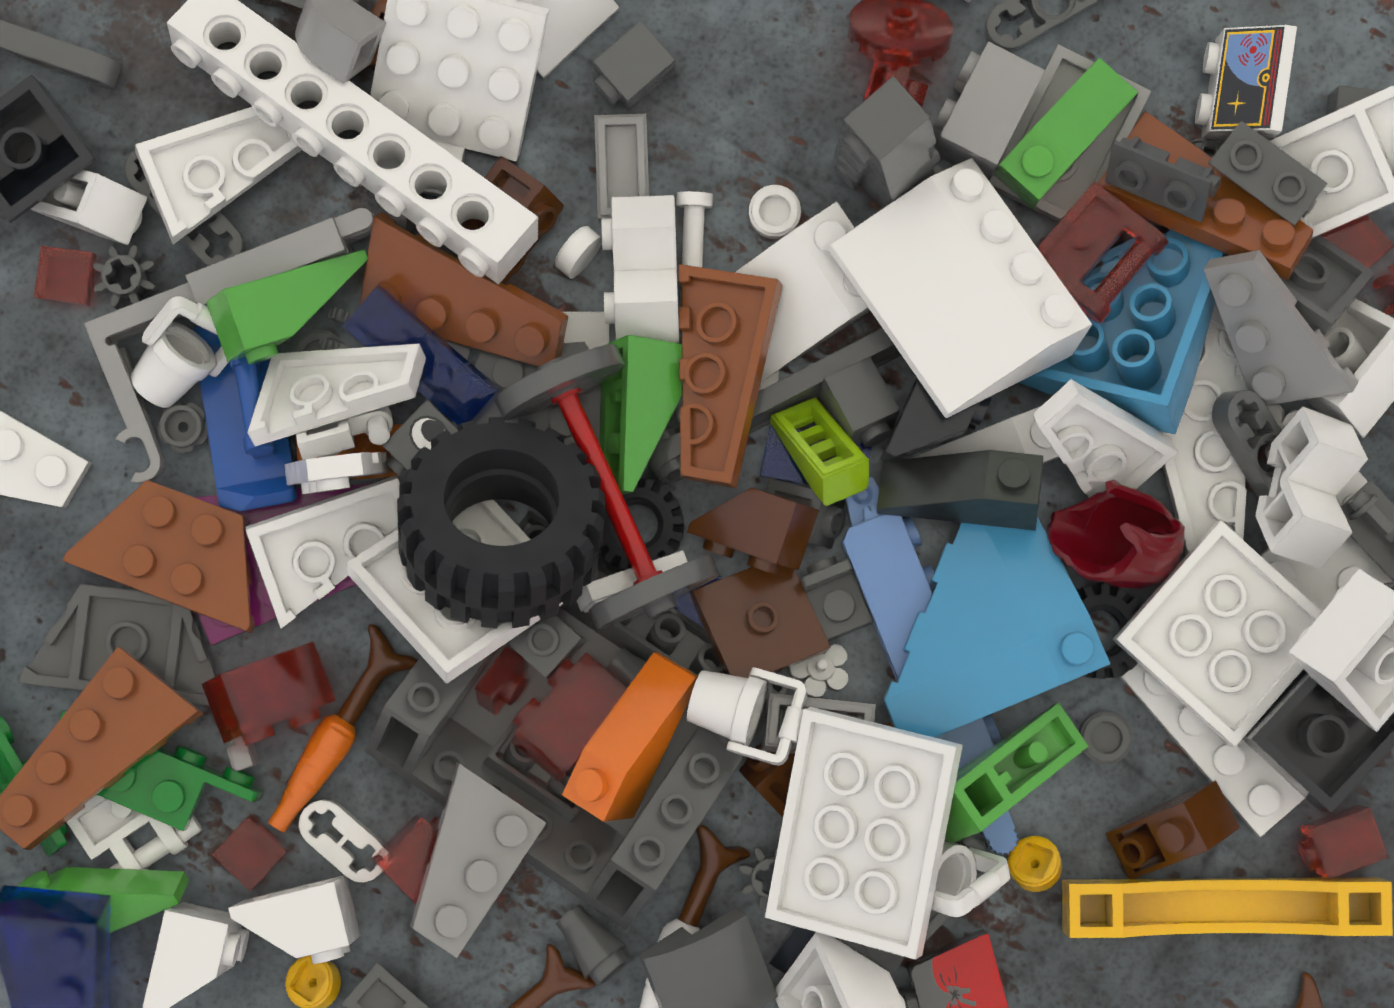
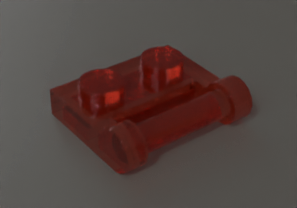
(1086, 237)

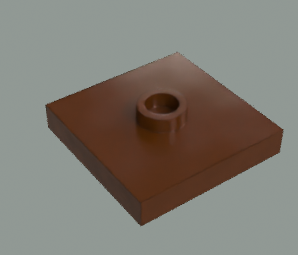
(759, 621)

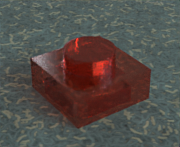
(65, 275)
(502, 682)
(250, 853)

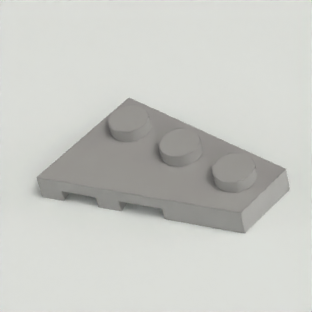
(1268, 334)
(473, 858)

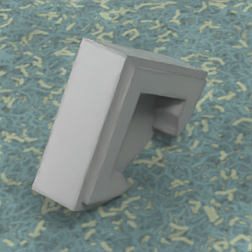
(242, 756)

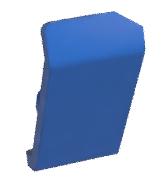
(243, 473)

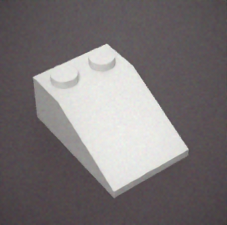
(815, 291)

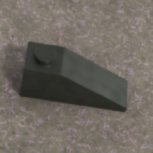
(965, 488)

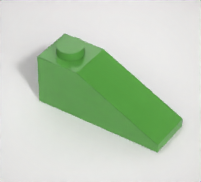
(1065, 133)
(270, 310)
(638, 405)
(1011, 771)
(132, 891)

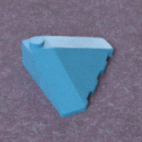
(1150, 340)
(993, 632)

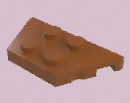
(174, 552)

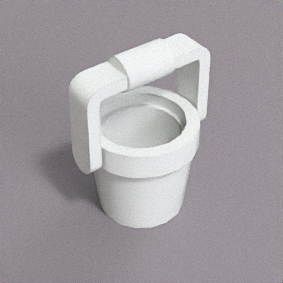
(175, 354)
(734, 707)
(956, 885)

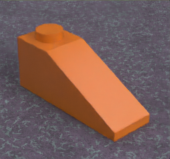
(631, 741)

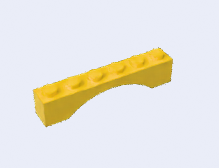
(1226, 906)

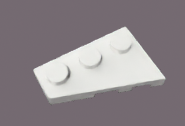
(210, 166)
(332, 385)
(309, 547)

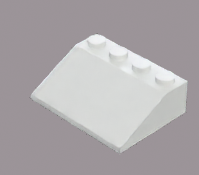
(961, 288)

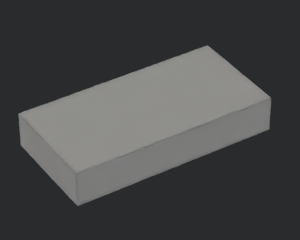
(620, 159)

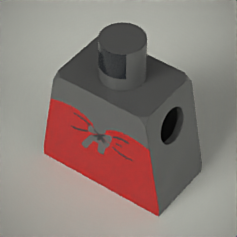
(956, 976)

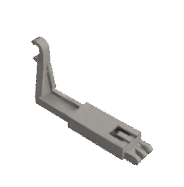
(302, 248)

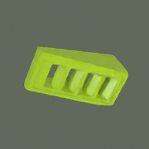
(829, 479)

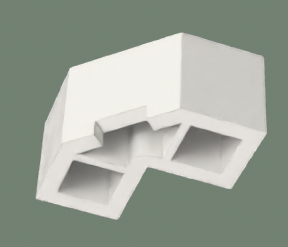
(644, 267)
(1312, 465)

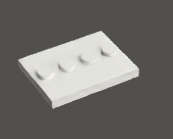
(863, 832)

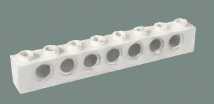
(383, 135)

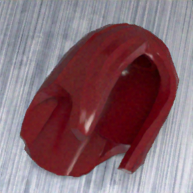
(1118, 537)

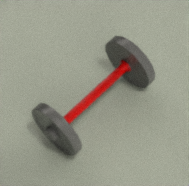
(560, 384)

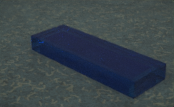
(447, 376)

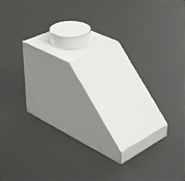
(95, 206)

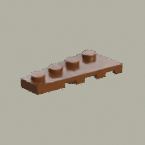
(1232, 218)
(458, 303)
(724, 351)
(101, 736)

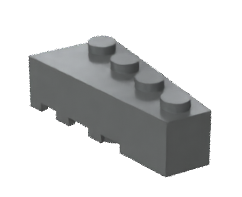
(886, 145)

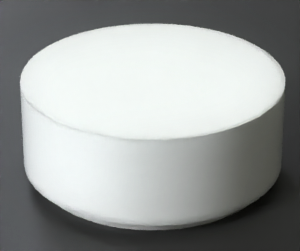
(774, 211)
(578, 251)

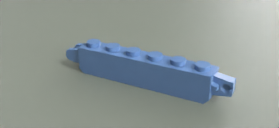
(895, 592)

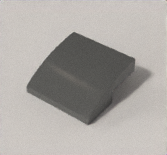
(710, 968)

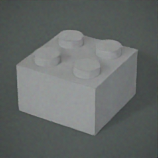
(991, 103)

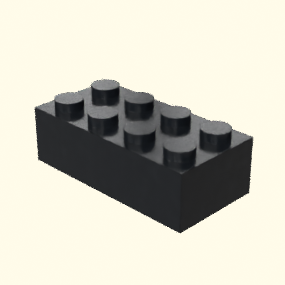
(1318, 742)

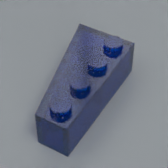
(54, 947)

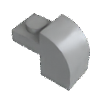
(339, 35)

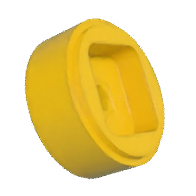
(1035, 864)
(312, 984)

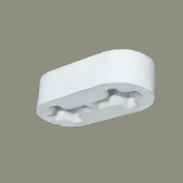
(335, 850)

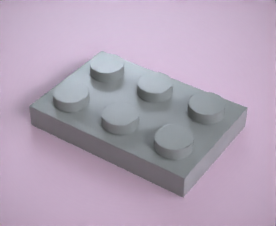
(1059, 76)

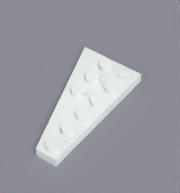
(1203, 474)

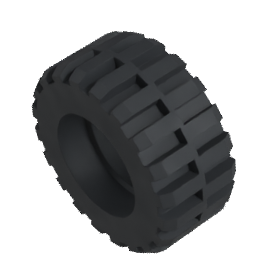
(505, 464)

